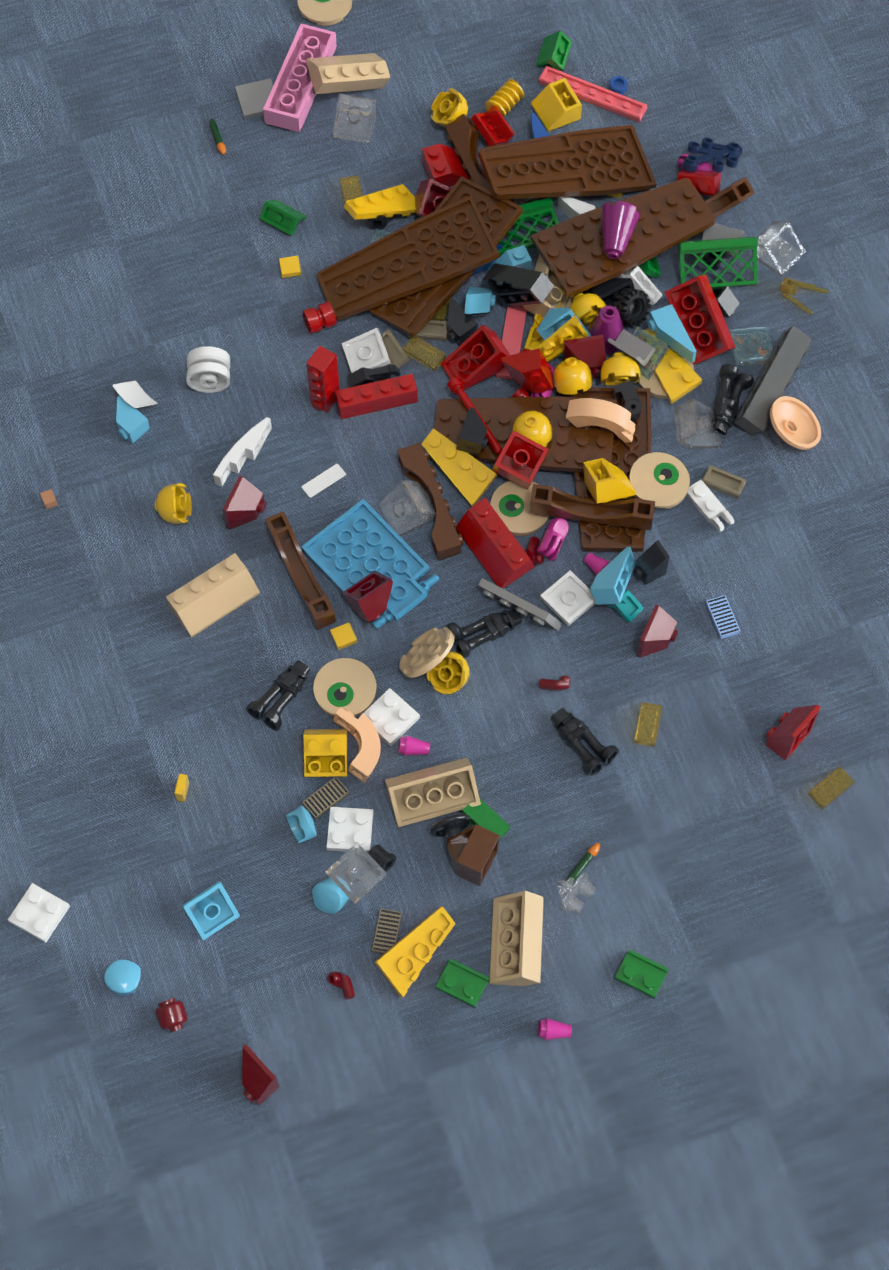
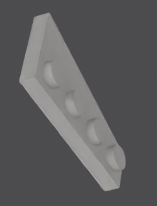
(523, 607)

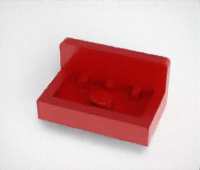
(493, 127)

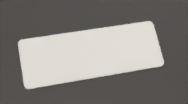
(323, 480)

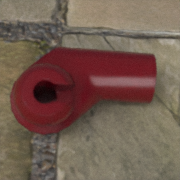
(531, 551)
(550, 684)
(342, 981)

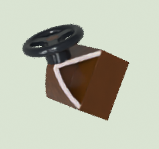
(469, 850)

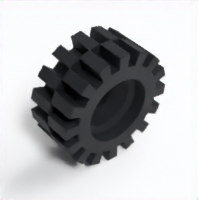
(640, 309)

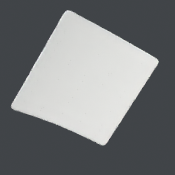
(133, 394)

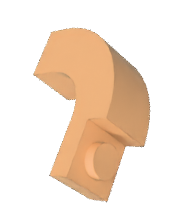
(601, 413)
(367, 740)

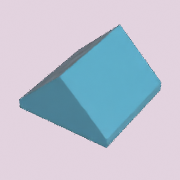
(554, 320)
(210, 910)

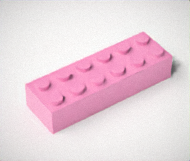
(293, 88)

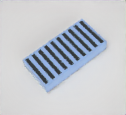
(722, 617)

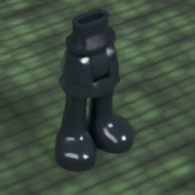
(726, 409)
(495, 626)
(288, 684)
(575, 731)

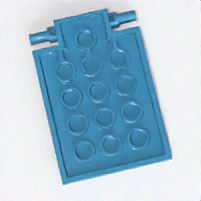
(366, 543)

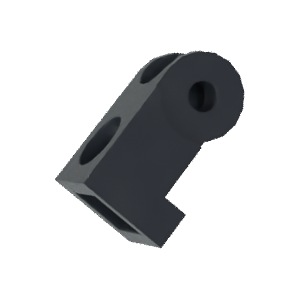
(629, 399)

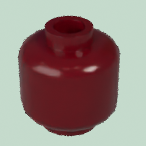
(171, 1015)

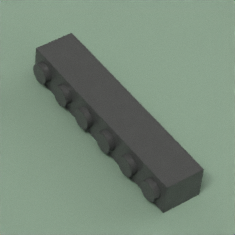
(773, 380)

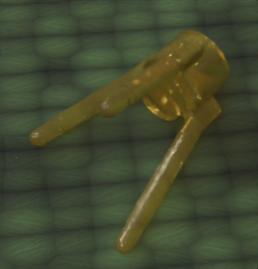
(791, 287)

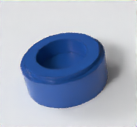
(618, 84)

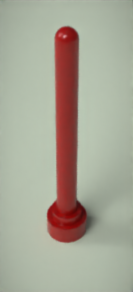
(456, 386)

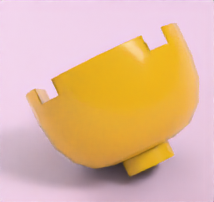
(448, 107)
(587, 307)
(620, 370)
(572, 376)
(534, 426)
(174, 504)
(449, 674)

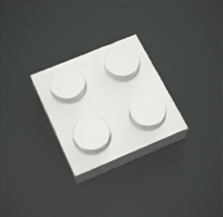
(366, 351)
(568, 598)
(391, 716)
(348, 827)
(38, 913)

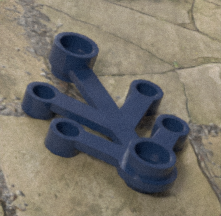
(731, 151)

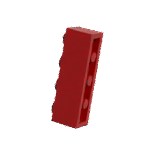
(323, 379)
(376, 396)

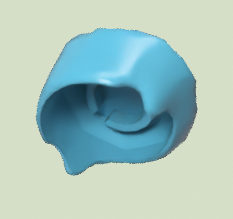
(301, 824)
(328, 896)
(122, 977)

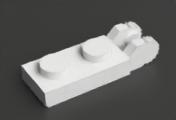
(709, 505)

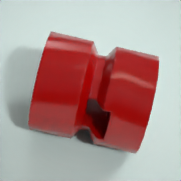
(319, 317)

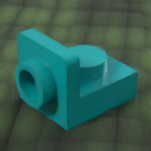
(628, 607)

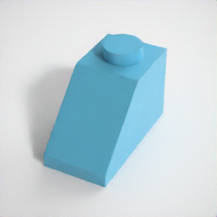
(515, 257)
(479, 300)
(130, 421)

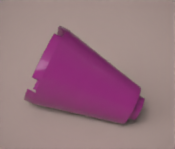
(617, 227)
(610, 325)

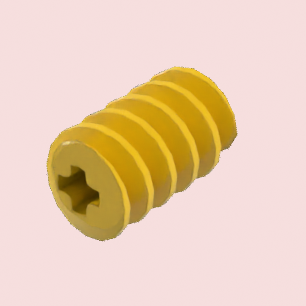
(506, 97)

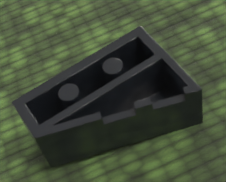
(517, 285)

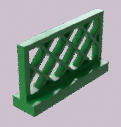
(532, 212)
(722, 245)

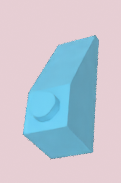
(669, 328)
(613, 579)

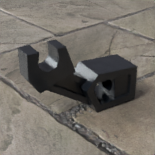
(367, 375)

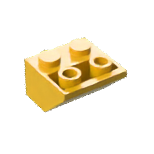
(557, 105)
(606, 481)
(325, 752)

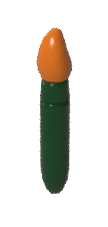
(217, 136)
(592, 851)

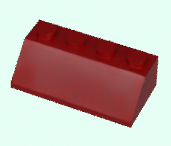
(701, 317)
(494, 544)

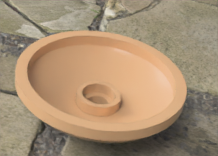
(795, 423)

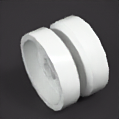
(208, 369)

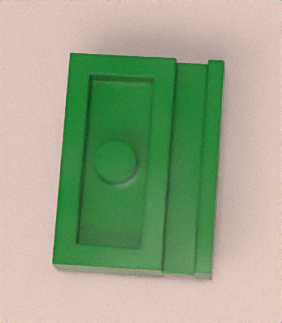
(641, 974)
(462, 983)

